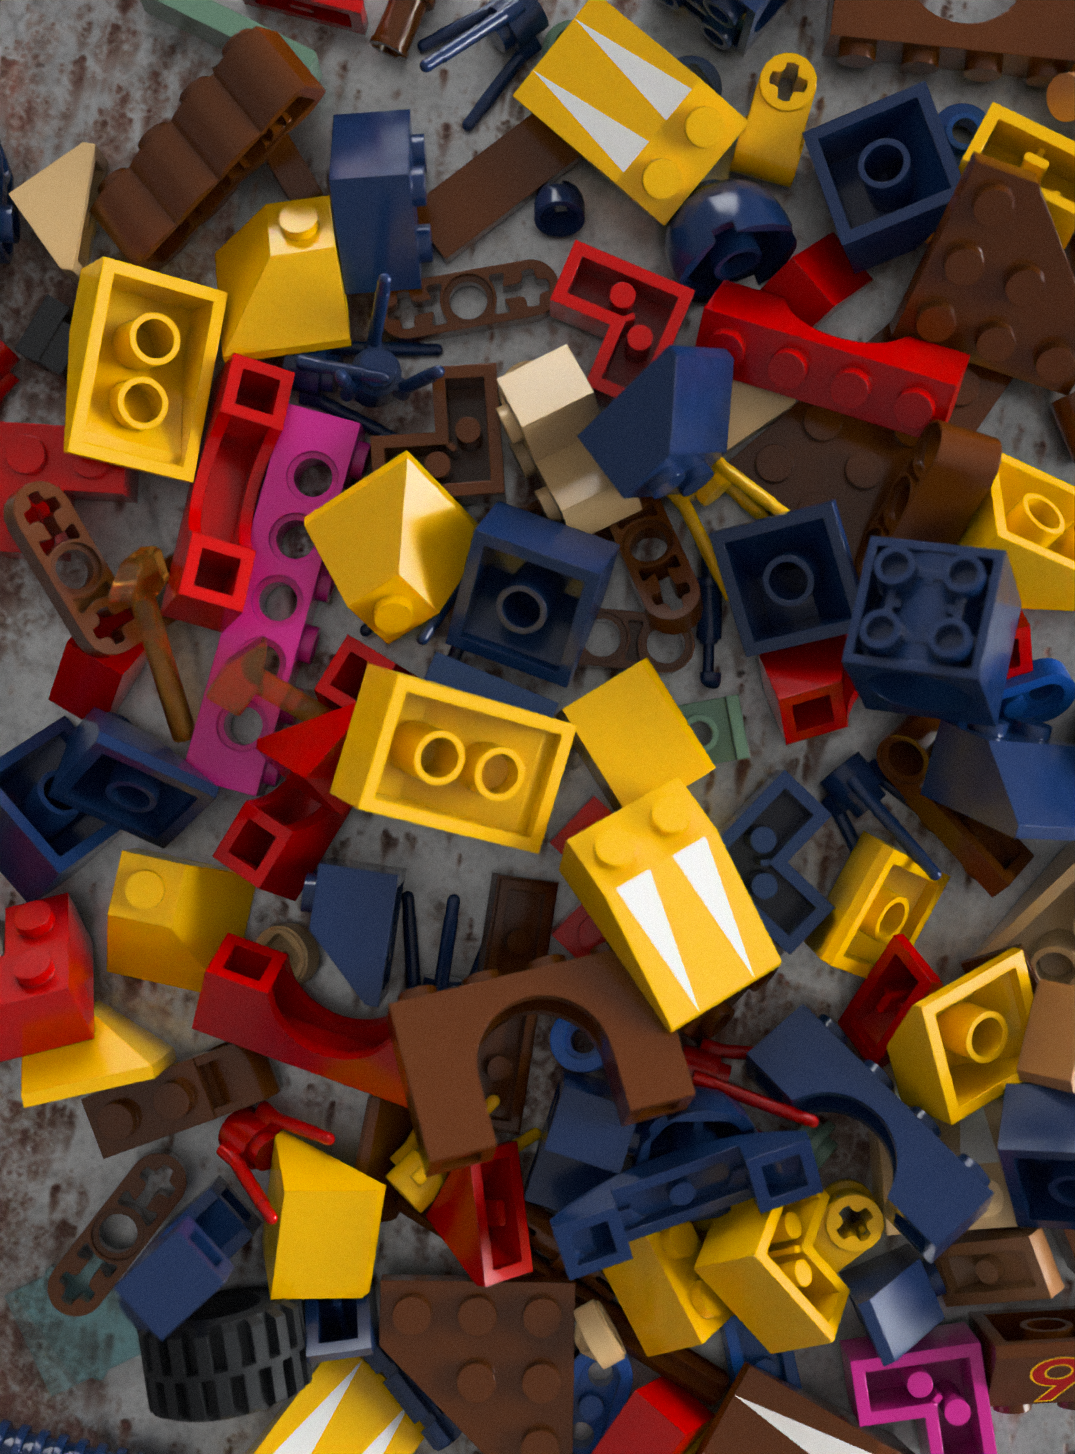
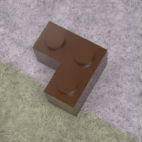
(467, 438)

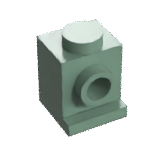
(726, 727)

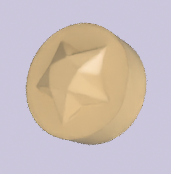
(298, 944)
(597, 1334)

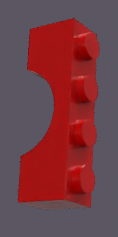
(885, 383)
(214, 537)
(815, 694)
(286, 831)
(260, 1006)

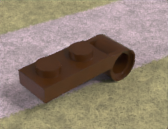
(982, 850)
(180, 1097)

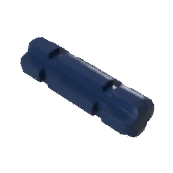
(418, 1406)

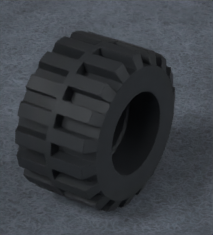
(227, 1358)

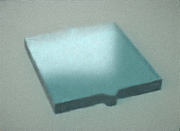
(69, 1346)

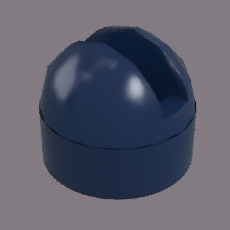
(564, 222)

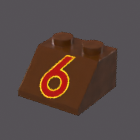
(1027, 1356)

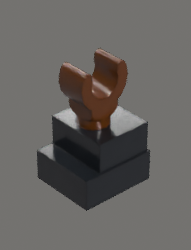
(48, 337)

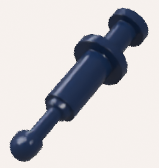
(710, 625)

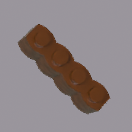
(207, 149)

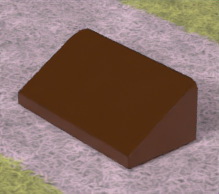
(382, 1134)

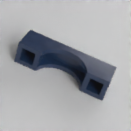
(932, 1189)
(186, 1260)

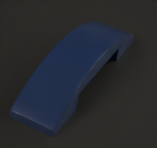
(680, 1187)

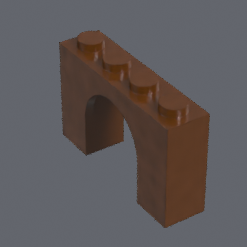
(1025, 41)
(442, 1031)

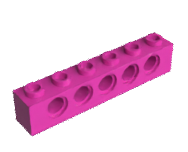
(306, 441)

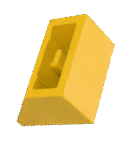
(1034, 148)
(664, 1294)

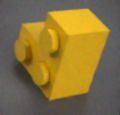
(773, 1274)

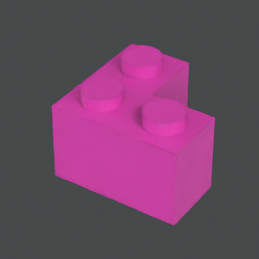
(934, 1383)

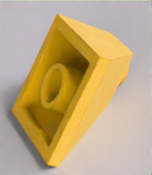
(284, 282)
(393, 546)
(172, 916)
(964, 1040)
(114, 1058)

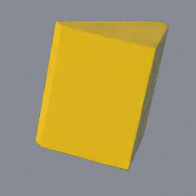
(634, 736)
(873, 900)
(323, 1227)

